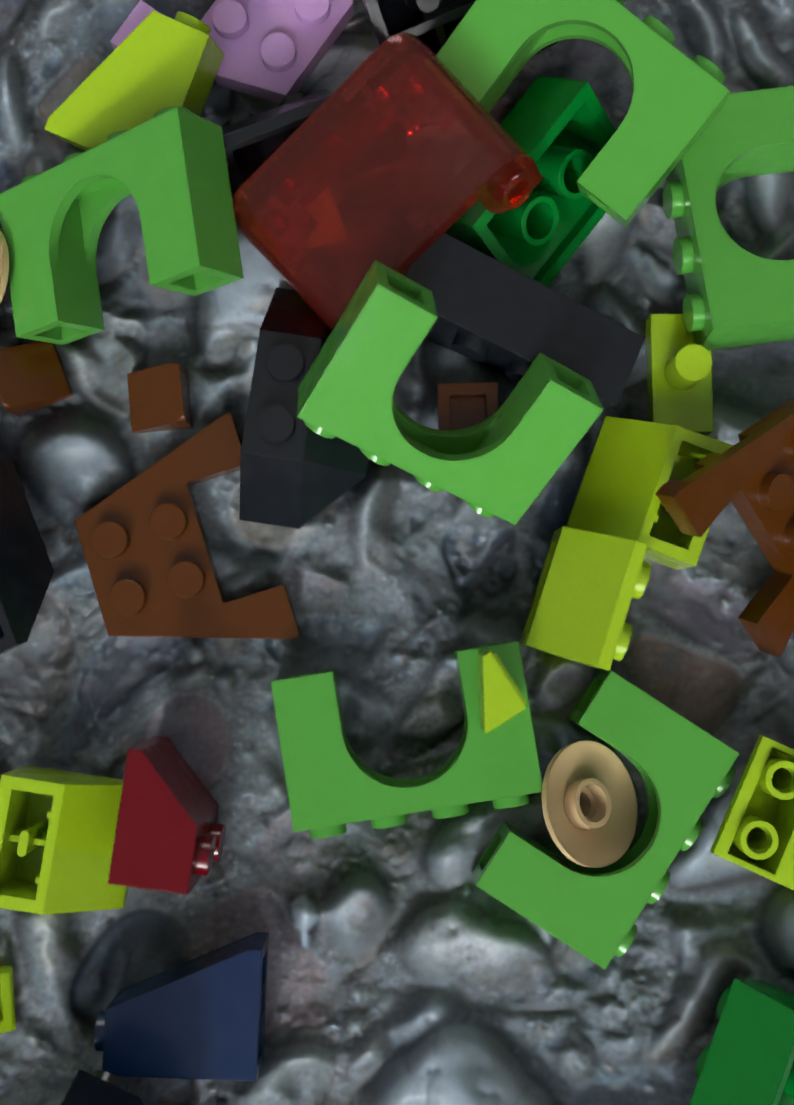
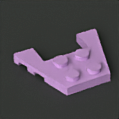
(265, 43)

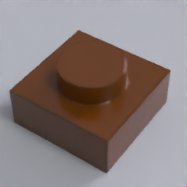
(465, 404)

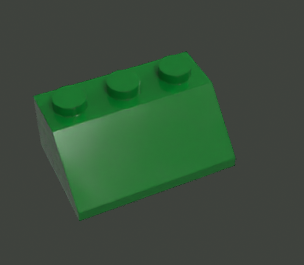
(562, 132)
(750, 1049)

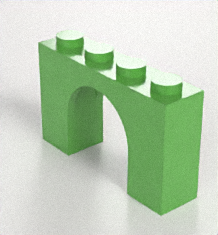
(670, 98)
(55, 219)
(731, 292)
(491, 465)
(335, 788)
(598, 906)

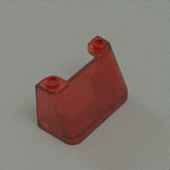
(378, 176)

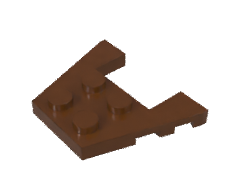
(760, 484)
(155, 560)

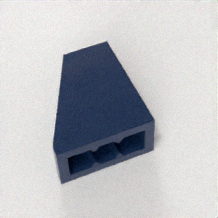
(192, 1018)

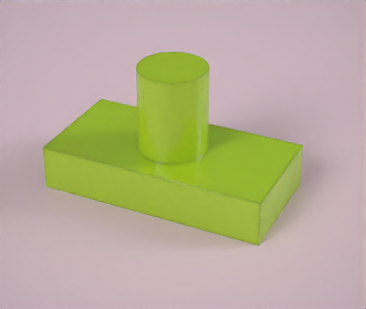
(678, 375)

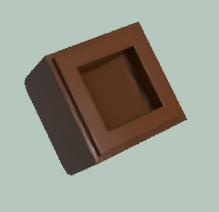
(32, 377)
(160, 398)

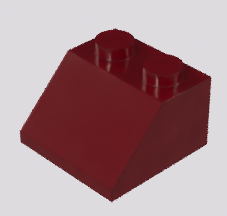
(164, 822)

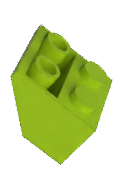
(621, 482)
(586, 597)
(761, 815)
(58, 841)

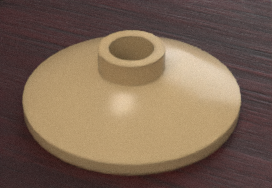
(589, 804)

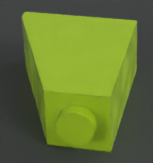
(153, 68)

